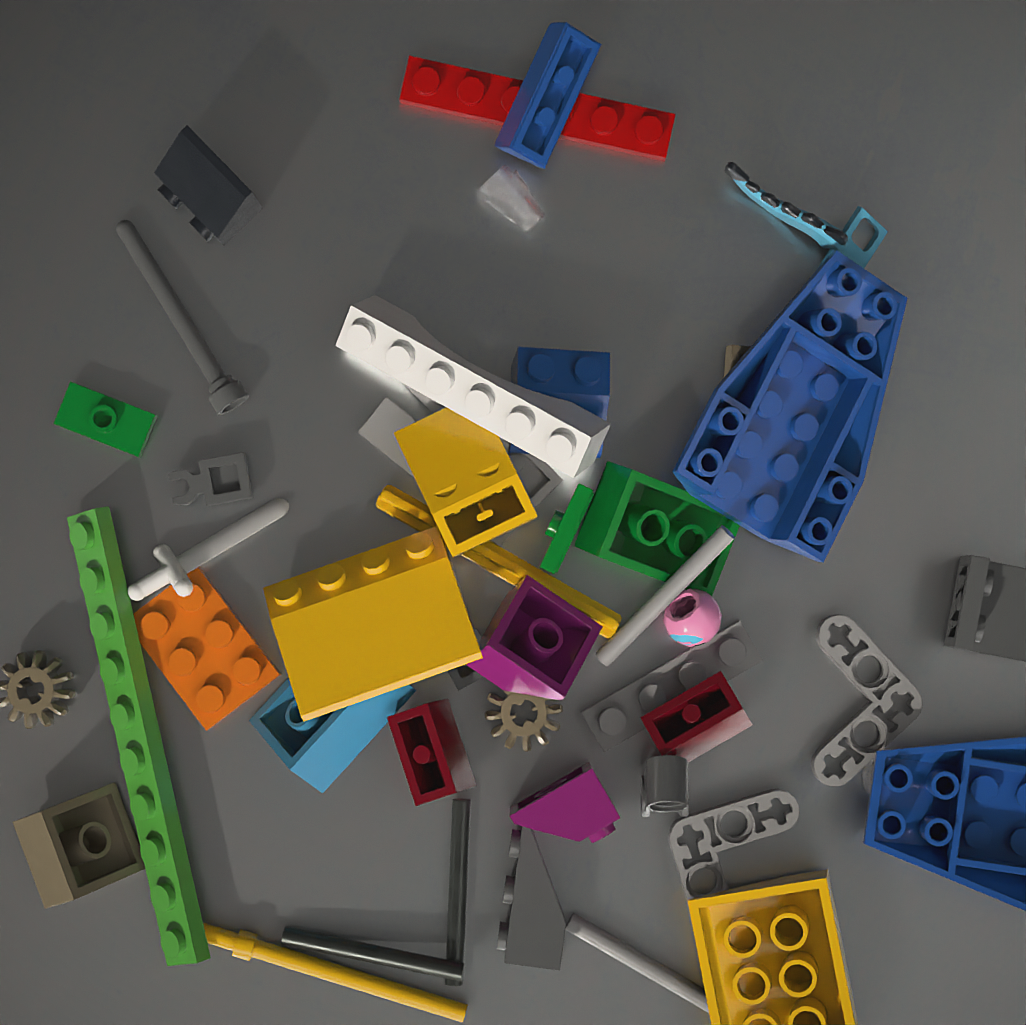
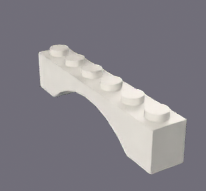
(535, 422)

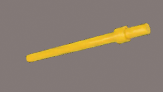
(247, 945)

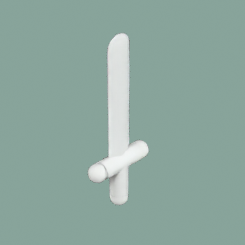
(175, 568)

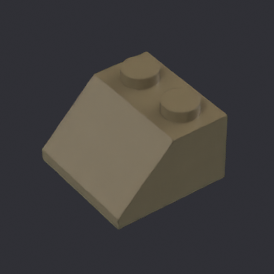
(79, 845)

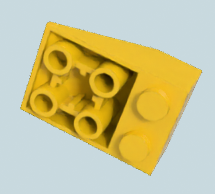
(465, 479)

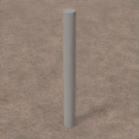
(665, 595)
(637, 960)

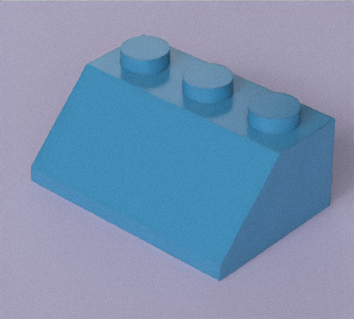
(326, 744)

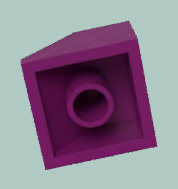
(535, 642)
(569, 807)

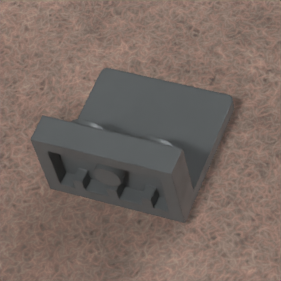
(988, 609)

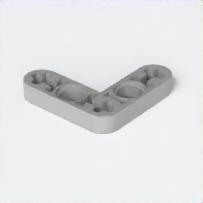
(876, 692)
(715, 840)

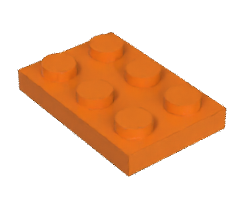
(203, 649)

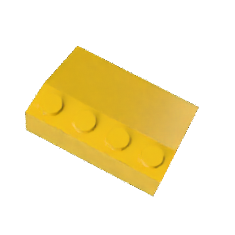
(371, 623)
(773, 953)

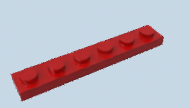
(491, 96)

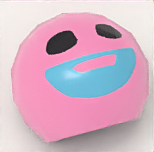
(692, 618)

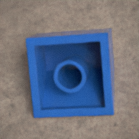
(565, 375)

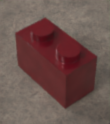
(697, 719)
(431, 751)

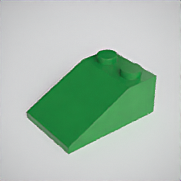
(650, 526)

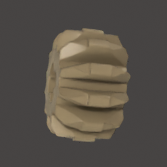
(32, 706)
(529, 726)

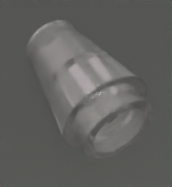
(512, 198)

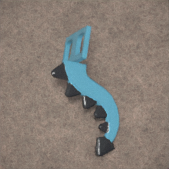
(819, 229)

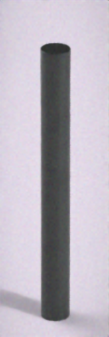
(458, 883)
(373, 953)

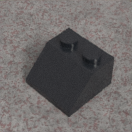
(206, 187)

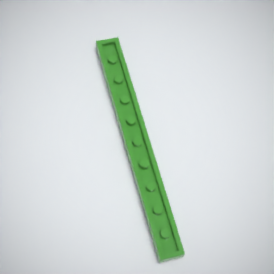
(138, 737)

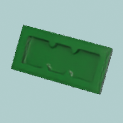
(105, 419)
(564, 527)

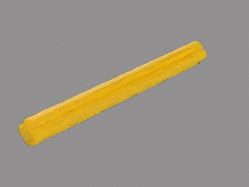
(497, 560)

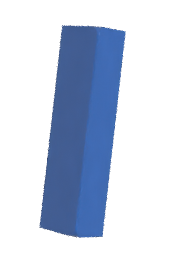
(547, 94)

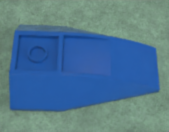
(800, 412)
(955, 812)

